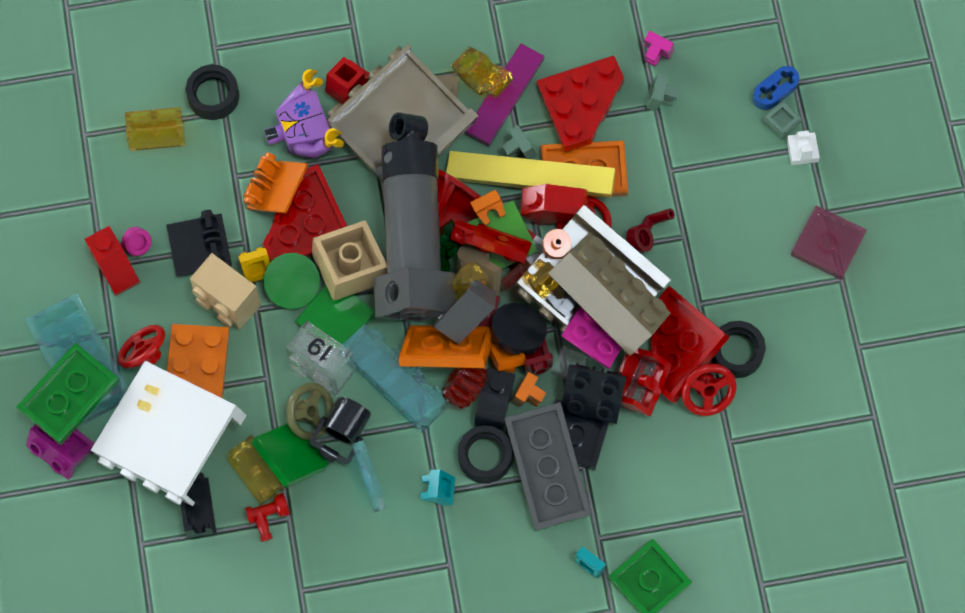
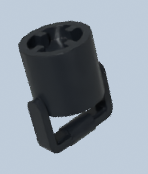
(344, 424)

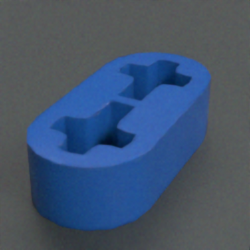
(779, 92)

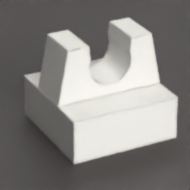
(803, 148)

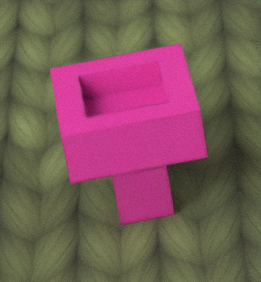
(657, 48)

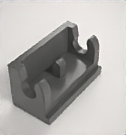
(467, 312)

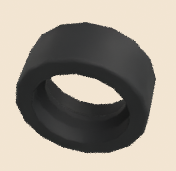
(206, 73)
(752, 333)
(487, 432)

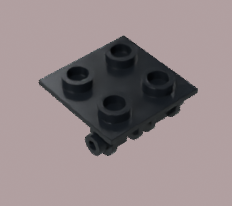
(195, 240)
(593, 393)

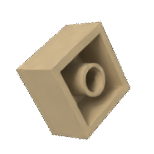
(348, 259)
(225, 292)

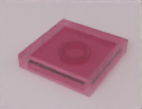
(828, 242)

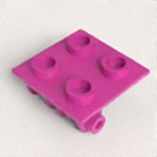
(591, 338)

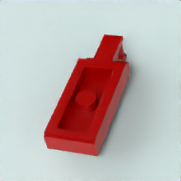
(491, 240)

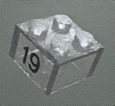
(320, 358)

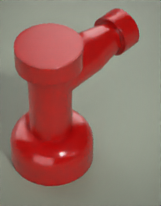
(258, 515)

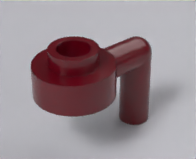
(641, 236)

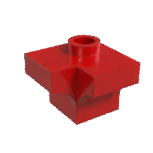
(344, 78)

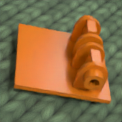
(275, 184)

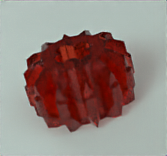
(464, 386)

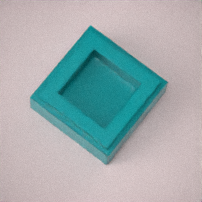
(590, 562)

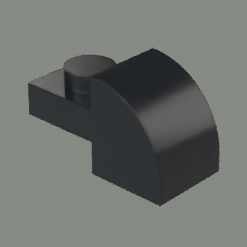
(494, 399)

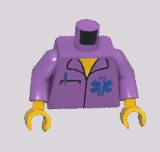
(303, 122)

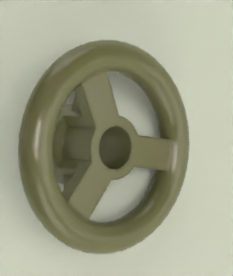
(306, 409)

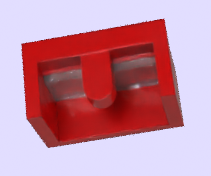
(644, 381)

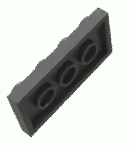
(548, 466)

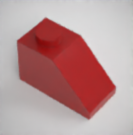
(551, 203)
(112, 260)

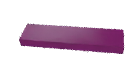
(496, 110)

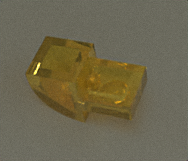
(480, 74)

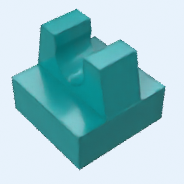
(440, 487)

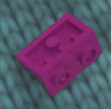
(60, 457)

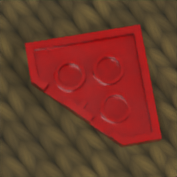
(581, 100)
(309, 216)
(684, 340)

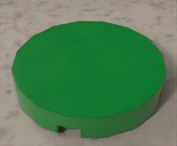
(291, 280)

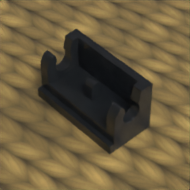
(199, 518)

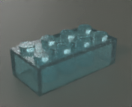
(60, 328)

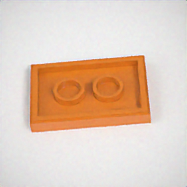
(601, 154)
(431, 348)

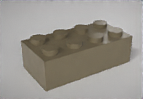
(610, 293)

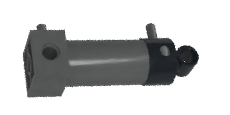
(414, 280)

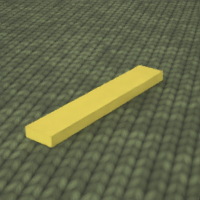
(529, 172)

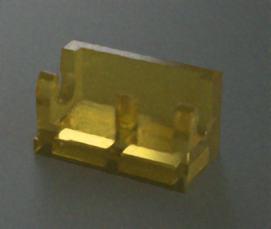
(155, 129)
(254, 471)

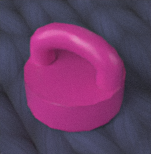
(136, 241)

